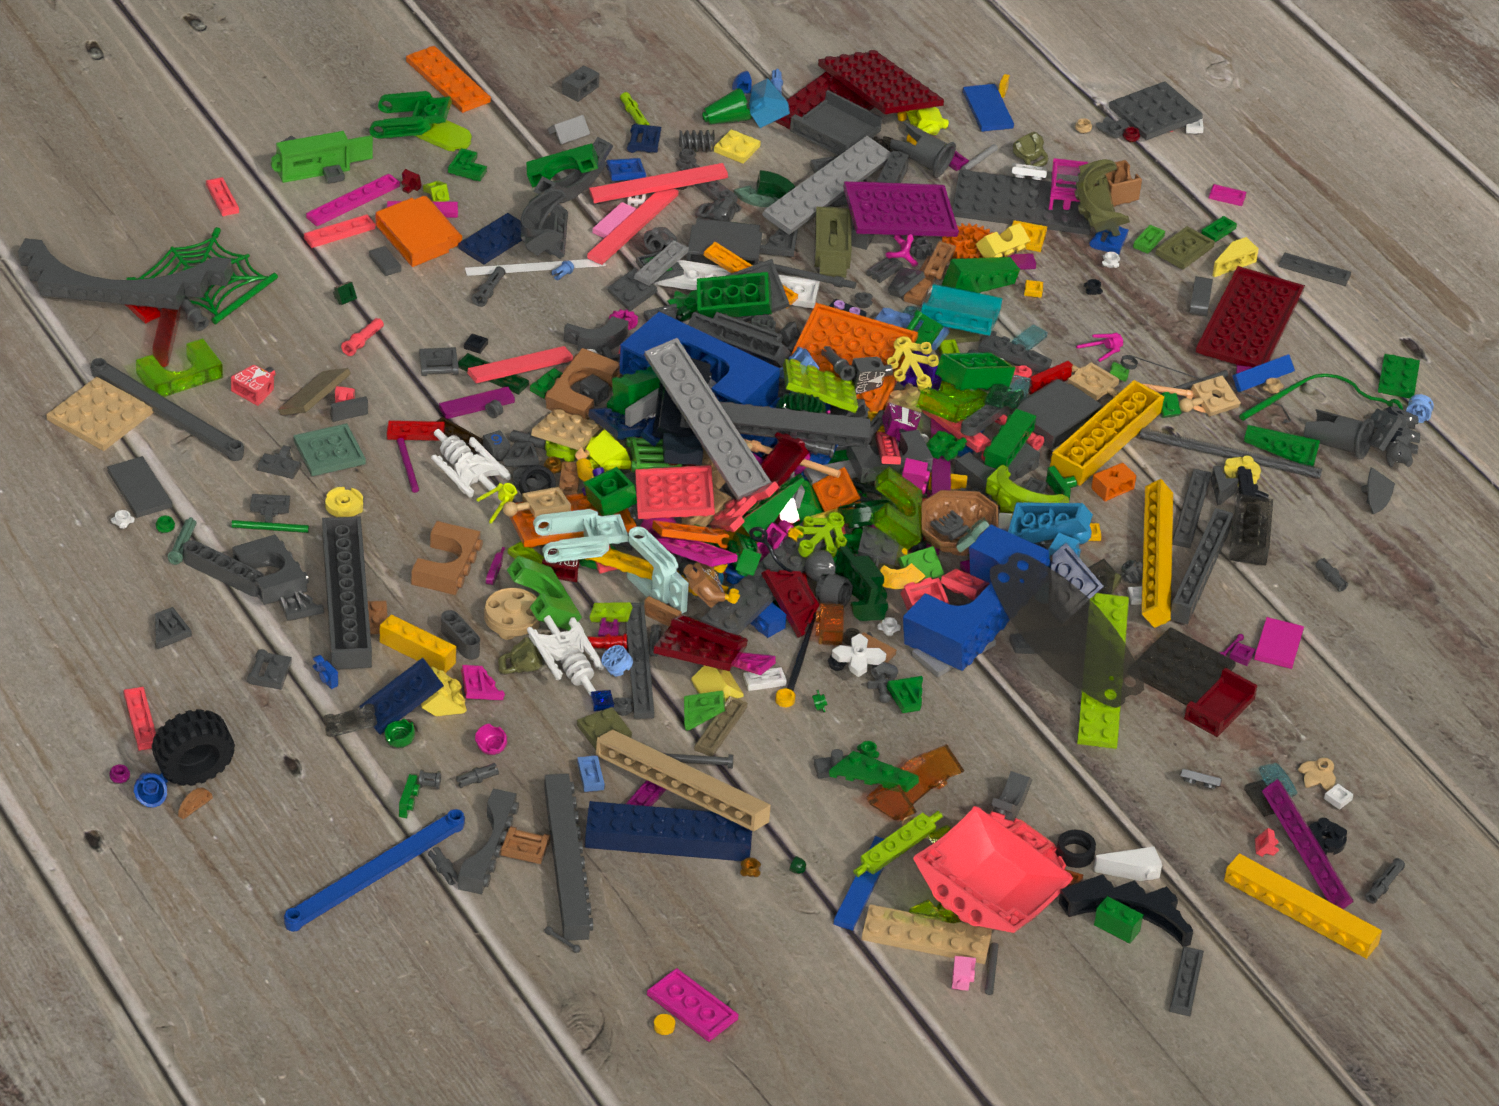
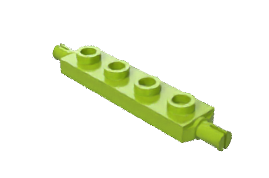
(897, 843)

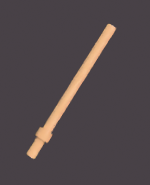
(758, 447)

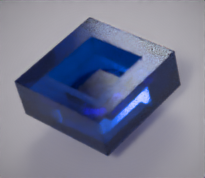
(602, 700)

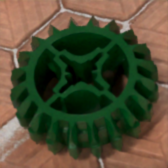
(801, 402)

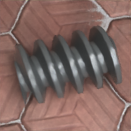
(696, 140)

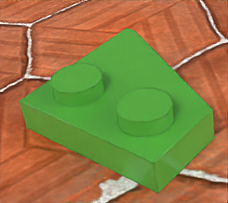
(702, 707)

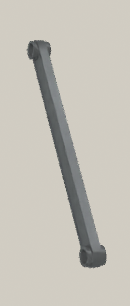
(215, 438)

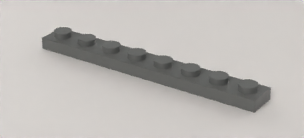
(640, 670)

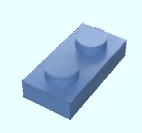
(590, 773)

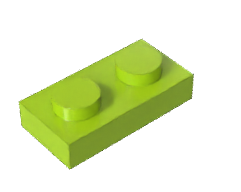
(611, 611)

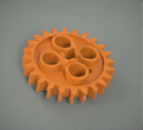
(966, 241)

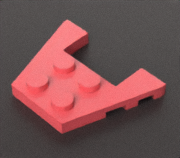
(731, 517)

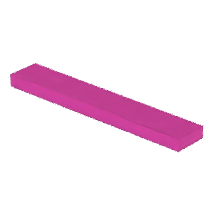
(352, 199)

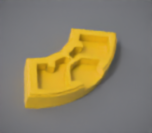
(899, 578)

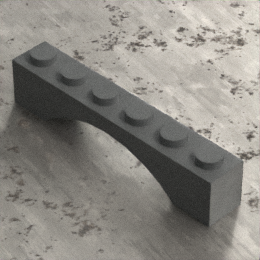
(476, 870)

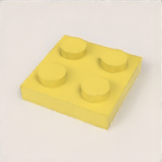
(737, 146)

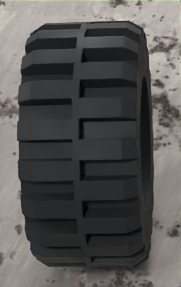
(195, 765)

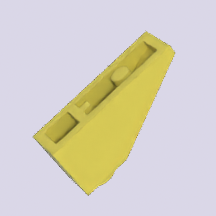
(1238, 253)

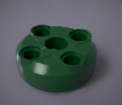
(860, 513)

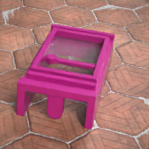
(1064, 181)

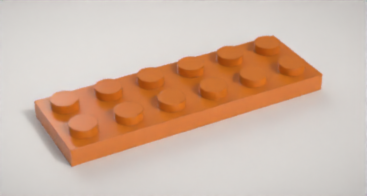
(448, 79)

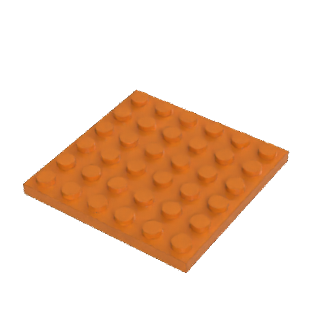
(852, 338)

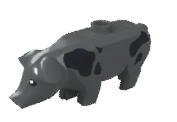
(1400, 446)

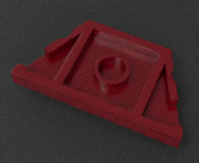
(793, 597)

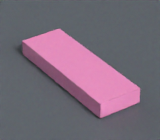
(613, 219)

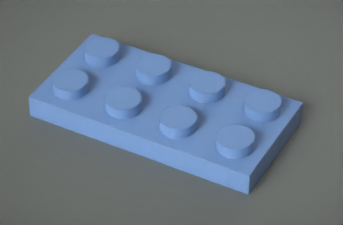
(902, 320)

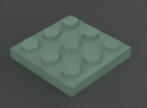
(329, 449)

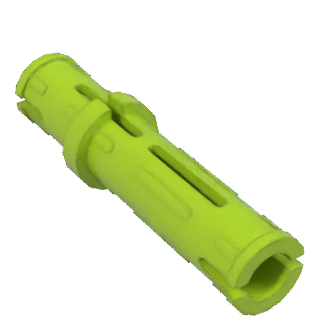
(631, 107)

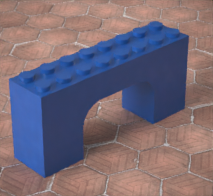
(737, 374)
(963, 631)

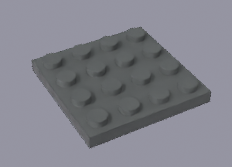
(1156, 110)

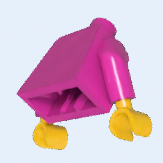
(777, 535)

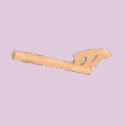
(1187, 393)

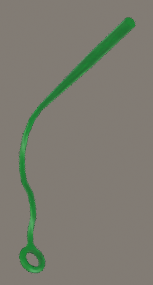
(1267, 402)

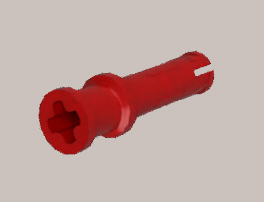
(608, 641)

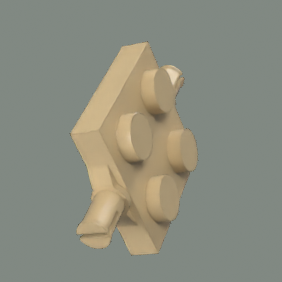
(1094, 381)
(906, 398)

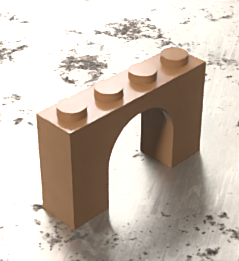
(582, 366)
(448, 576)

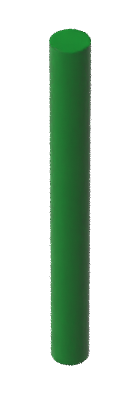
(270, 526)

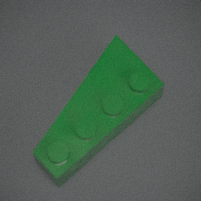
(981, 273)

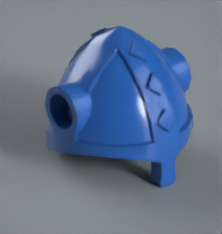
(151, 789)

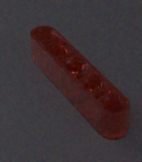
(165, 335)

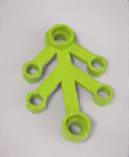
(833, 521)

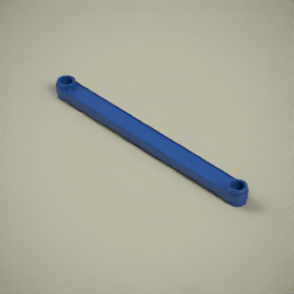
(374, 870)

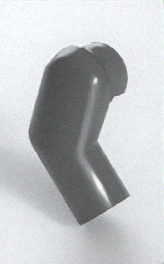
(887, 668)

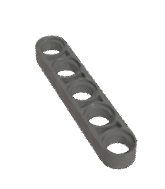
(981, 419)

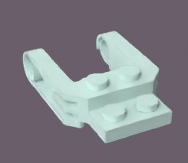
(598, 534)
(666, 582)

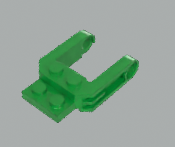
(426, 112)

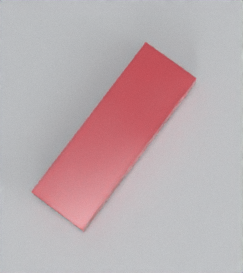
(222, 196)

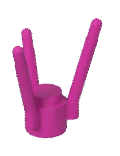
(1112, 341)

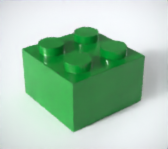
(610, 492)

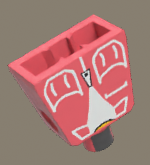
(253, 383)

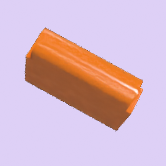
(418, 230)

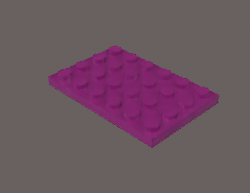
(900, 209)

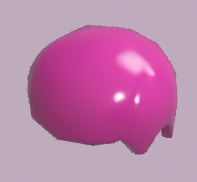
(491, 739)

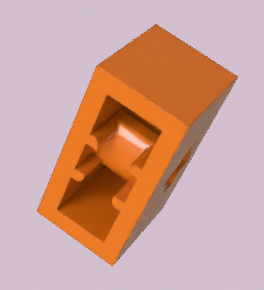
(1113, 481)

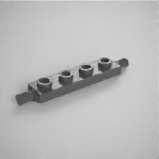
(713, 189)

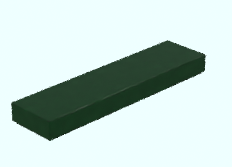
(514, 382)

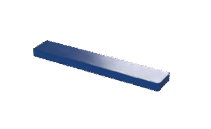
(857, 896)

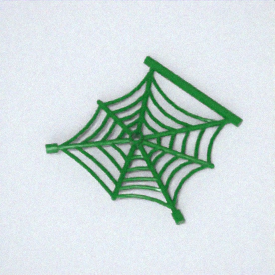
(236, 304)

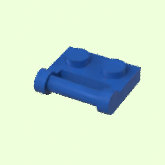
(1112, 243)

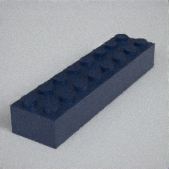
(665, 831)

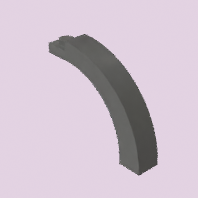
(578, 182)

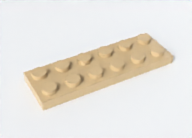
(926, 935)

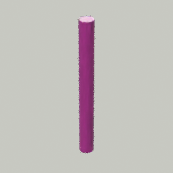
(407, 464)

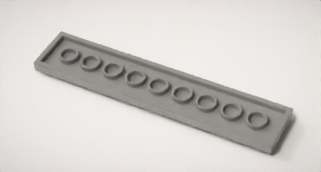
(826, 185)
(707, 418)

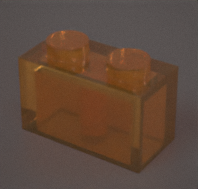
(830, 624)

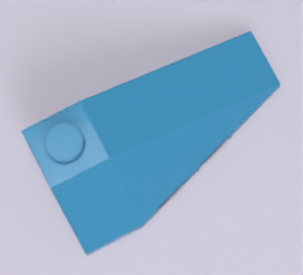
(767, 103)

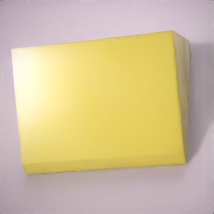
(714, 679)

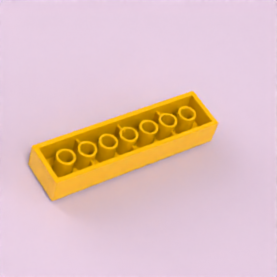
(1107, 432)

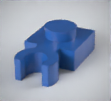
(328, 673)

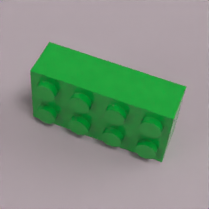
(735, 295)
(974, 370)

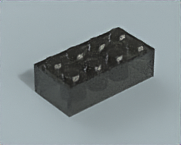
(1251, 529)

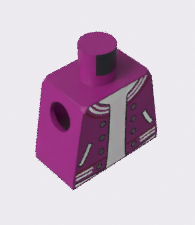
(899, 419)

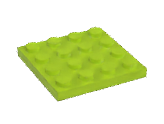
(820, 384)

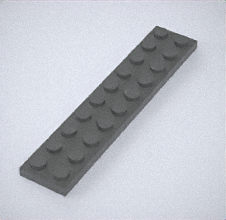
(754, 591)

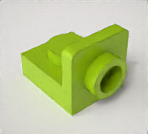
(438, 191)

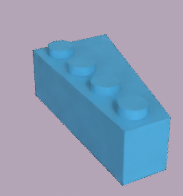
(1044, 520)

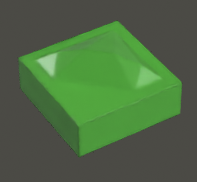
(1119, 371)

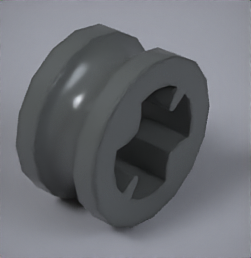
(494, 408)

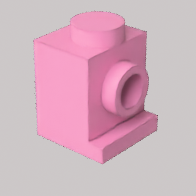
(963, 972)

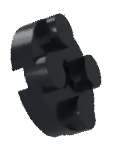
(1336, 834)

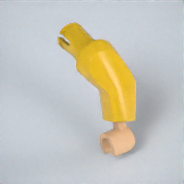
(584, 467)

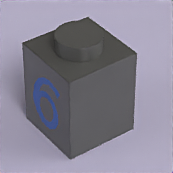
(496, 444)

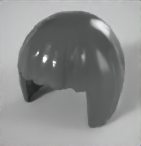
(819, 563)

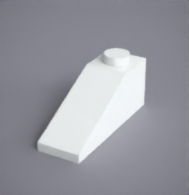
(1130, 864)

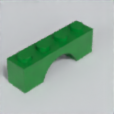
(580, 158)

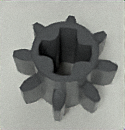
(921, 248)
(1132, 571)

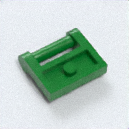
(929, 329)

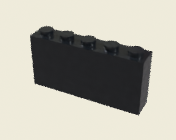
(667, 413)

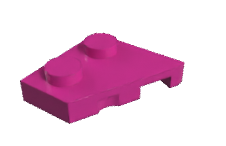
(479, 684)

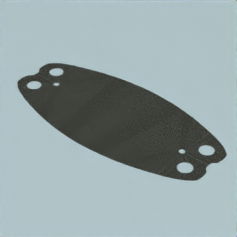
(1066, 630)

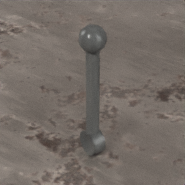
(549, 931)

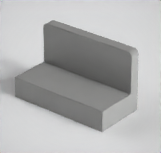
(570, 129)

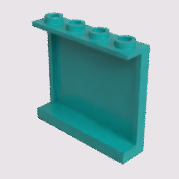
(963, 309)

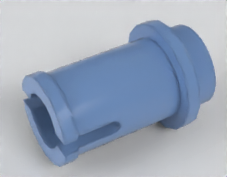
(566, 268)

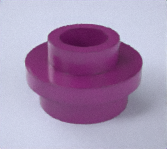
(119, 773)

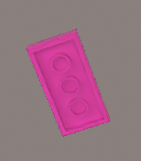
(698, 551)
(692, 1004)

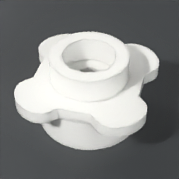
(1111, 260)
(122, 519)
(889, 626)

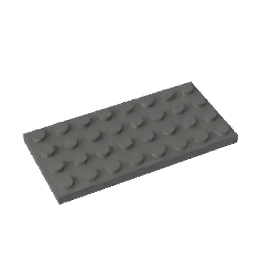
(1014, 198)

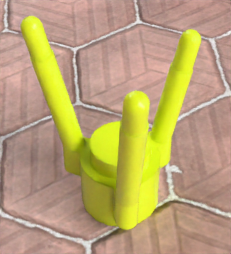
(505, 494)

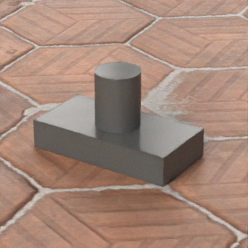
(823, 765)

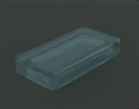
(1030, 337)

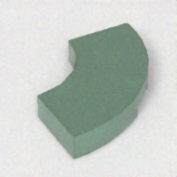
(749, 196)
(973, 532)

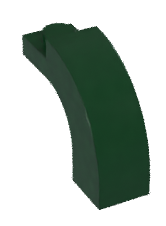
(773, 184)

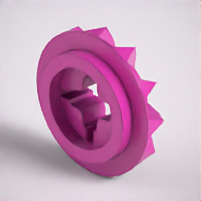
(629, 316)

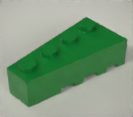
(633, 388)

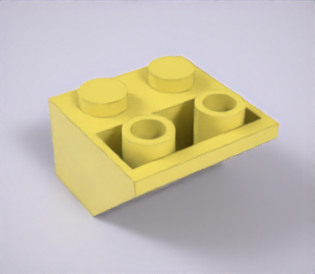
(448, 699)

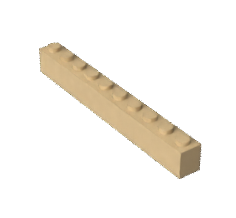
(683, 780)

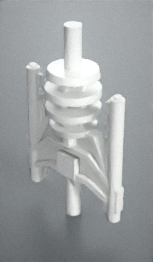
(468, 467)
(569, 649)

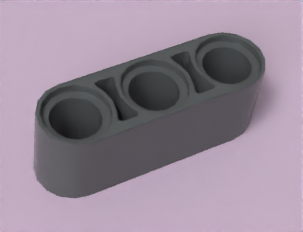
(1201, 296)
(460, 634)

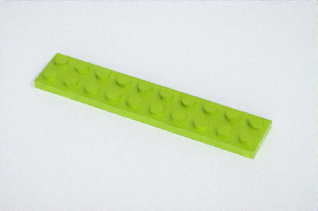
(1096, 720)

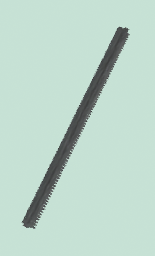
(1190, 444)

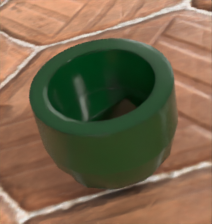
(684, 314)
(798, 865)

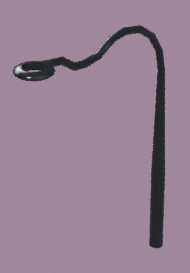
(801, 655)

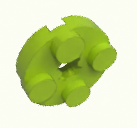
(560, 451)

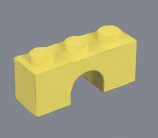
(1006, 243)

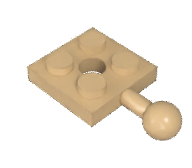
(1204, 397)
(539, 502)

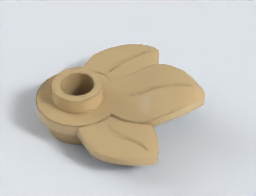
(1318, 775)

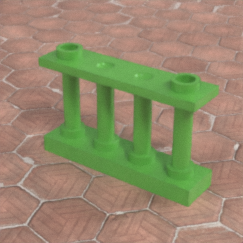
(646, 454)

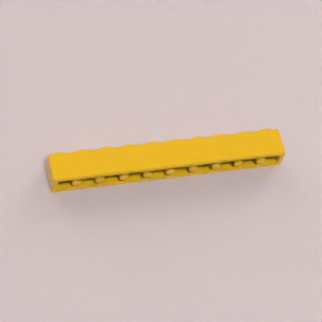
(1157, 553)

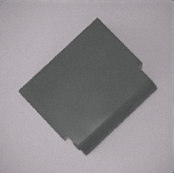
(737, 237)
(1058, 411)

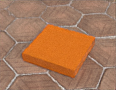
(836, 491)

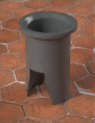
(928, 151)
(1341, 432)

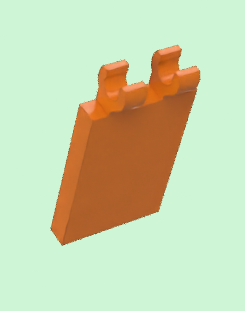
(690, 532)

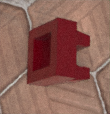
(410, 181)

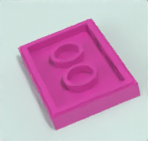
(1279, 643)

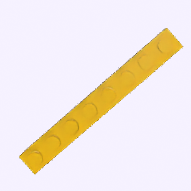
(1302, 905)

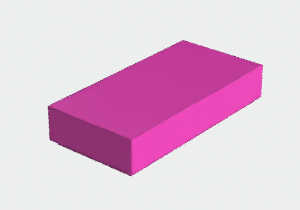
(1227, 195)

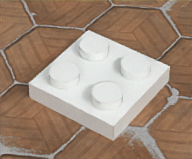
(1035, 172)

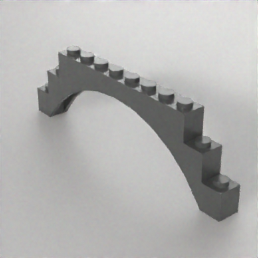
(160, 292)

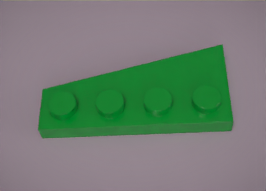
(1286, 445)
(873, 772)

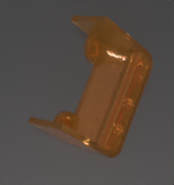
(933, 771)

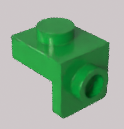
(1170, 405)

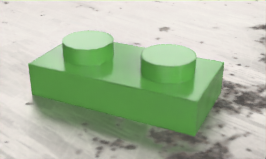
(1149, 239)

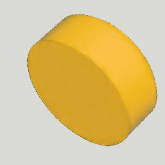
(785, 697)
(664, 1024)

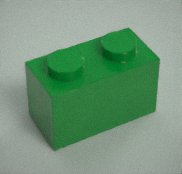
(1118, 920)

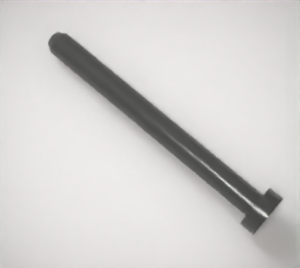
(704, 759)

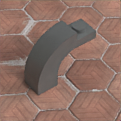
(609, 335)
(1012, 796)

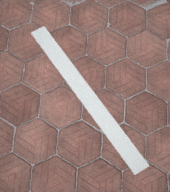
(530, 267)

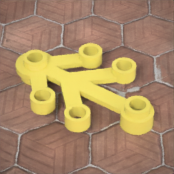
(904, 346)

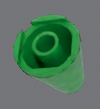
(728, 109)

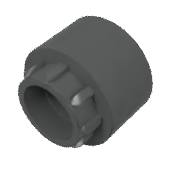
(834, 589)

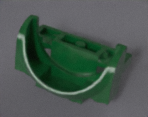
(866, 583)

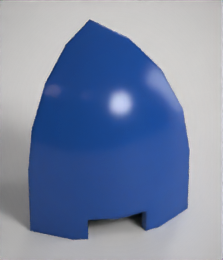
(743, 81)

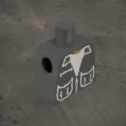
(869, 373)

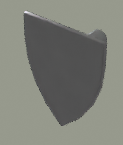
(1378, 490)

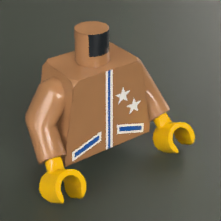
(706, 583)

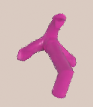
(905, 249)

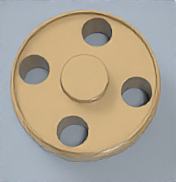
(510, 612)

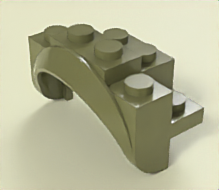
(1097, 201)

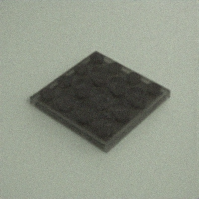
(1182, 666)

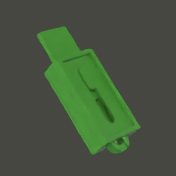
(308, 155)

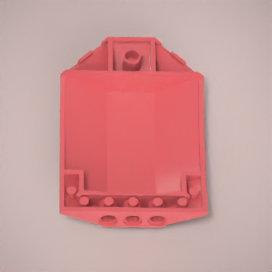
(993, 871)

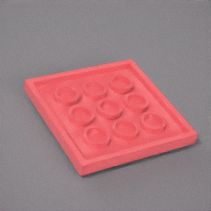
(674, 492)

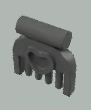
(952, 527)

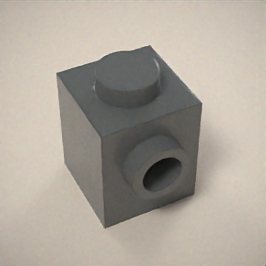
(594, 388)

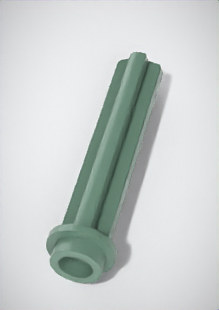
(176, 555)

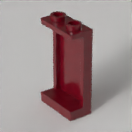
(784, 458)
(1221, 703)

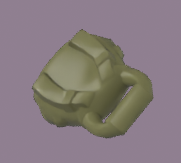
(1030, 148)
(524, 658)

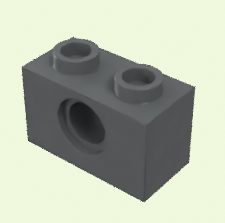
(580, 83)

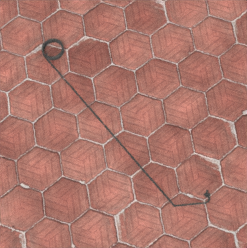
(1131, 367)

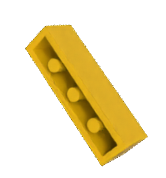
(417, 643)

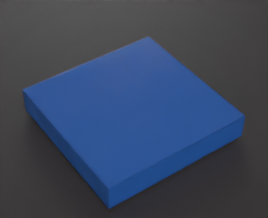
(625, 169)

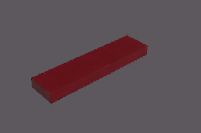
(709, 632)

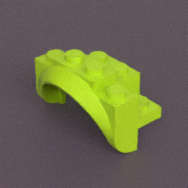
(1009, 493)

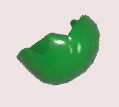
(400, 733)

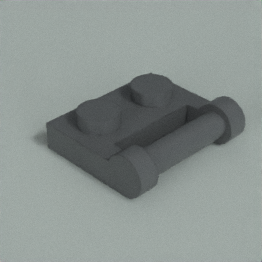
(436, 357)
(275, 672)

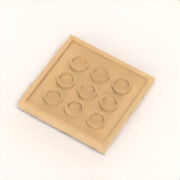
(99, 413)

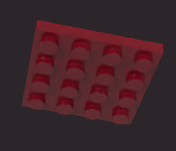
(695, 649)

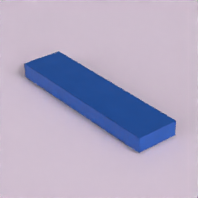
(1260, 373)

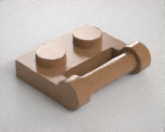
(525, 845)

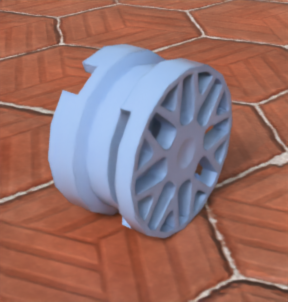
(1421, 407)
(617, 660)

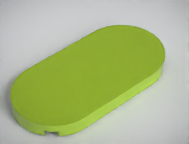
(447, 136)

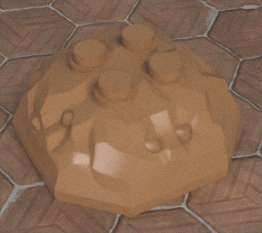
(967, 504)

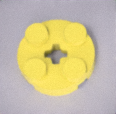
(1232, 465)
(352, 502)

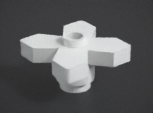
(858, 655)

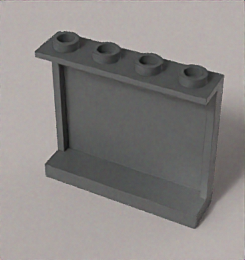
(836, 124)

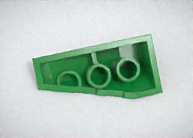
(768, 509)

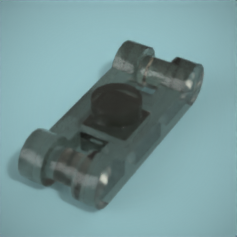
(350, 721)

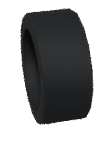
(536, 469)
(1080, 838)

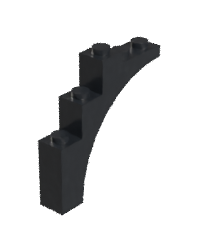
(1157, 906)

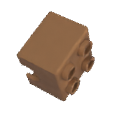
(1122, 186)

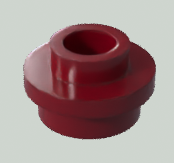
(1131, 134)

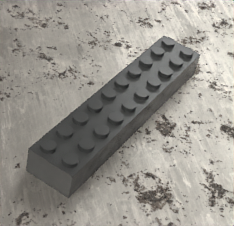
(346, 593)

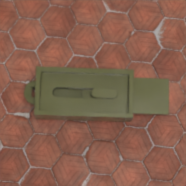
(833, 241)

